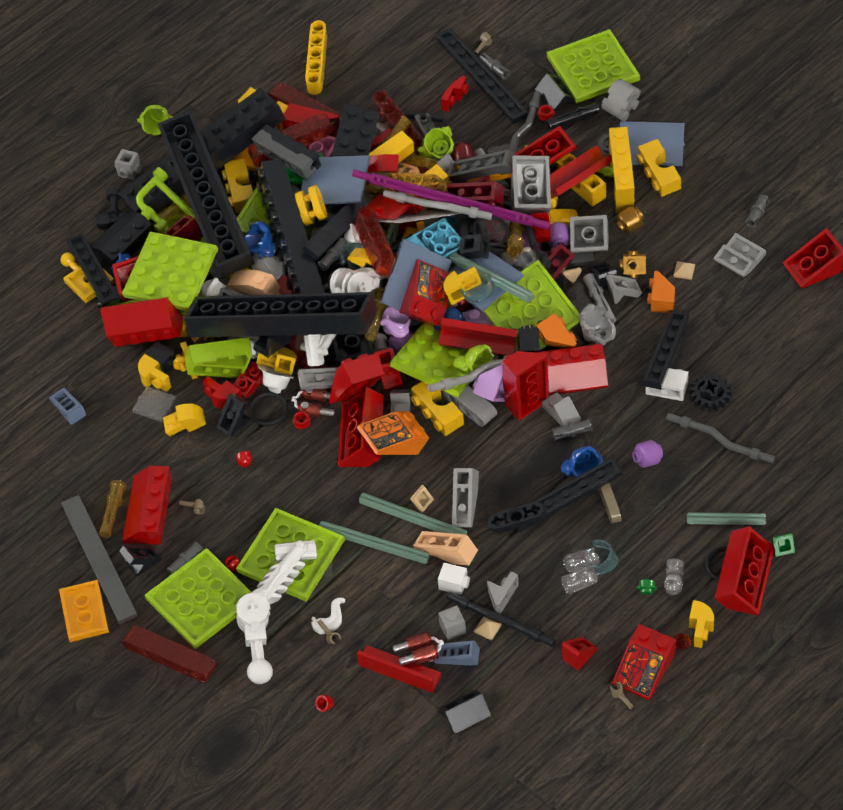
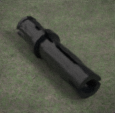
(569, 117)

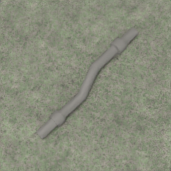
(401, 197)
(447, 383)

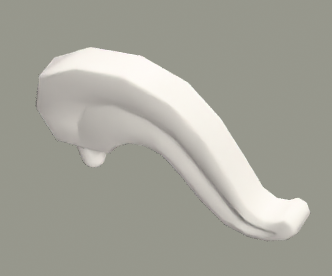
(332, 622)

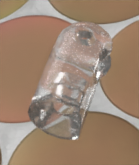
(581, 559)
(674, 576)
(579, 580)

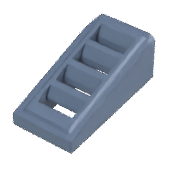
(68, 407)
(470, 653)

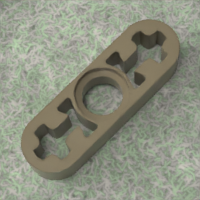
(610, 503)

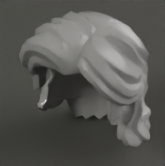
(595, 327)

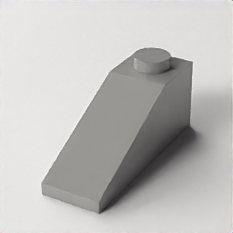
(464, 496)

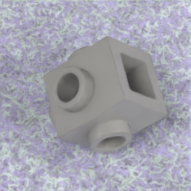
(128, 164)

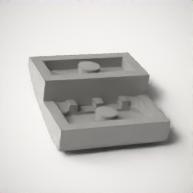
(740, 255)

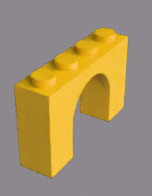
(404, 146)
(622, 168)

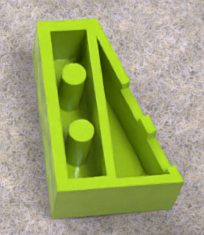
(219, 358)

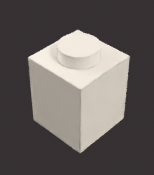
(453, 579)

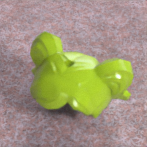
(151, 117)
(435, 141)
(474, 358)

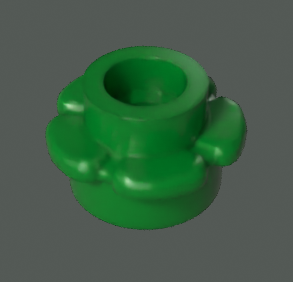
(646, 586)

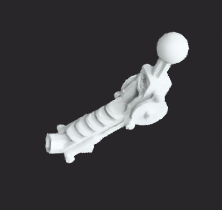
(341, 281)
(254, 607)

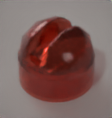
(682, 644)

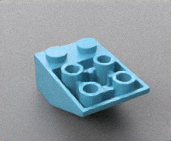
(437, 238)

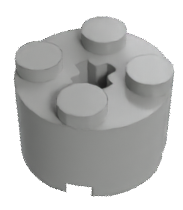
(621, 99)

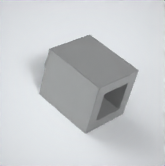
(452, 623)

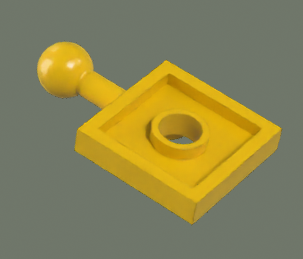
(77, 279)

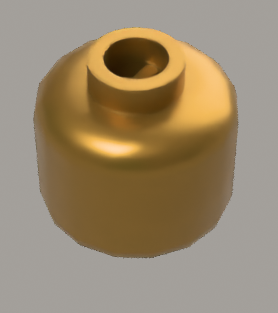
(630, 219)

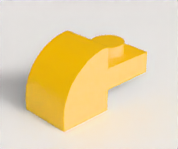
(465, 280)
(282, 361)
(151, 373)
(186, 417)
(702, 621)

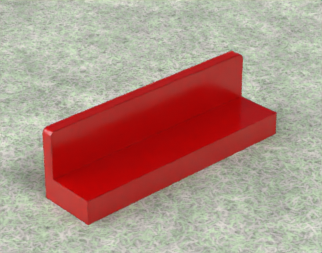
(577, 170)
(468, 334)
(389, 666)

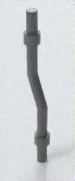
(533, 108)
(754, 453)

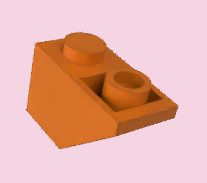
(662, 295)
(554, 334)

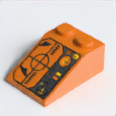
(394, 434)

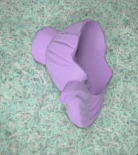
(395, 323)

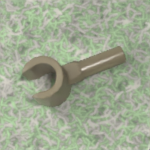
(486, 40)
(198, 505)
(328, 632)
(619, 694)

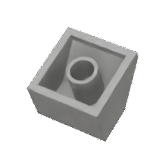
(589, 233)

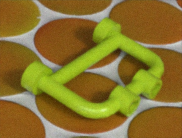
(148, 213)

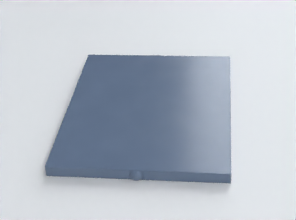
(669, 135)
(336, 179)
(497, 266)
(403, 269)

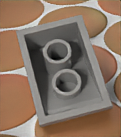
(530, 184)

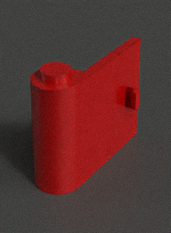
(391, 209)

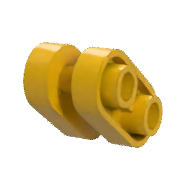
(319, 210)

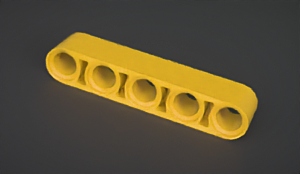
(316, 57)

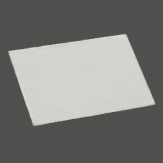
(422, 215)

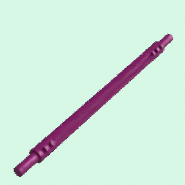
(436, 195)

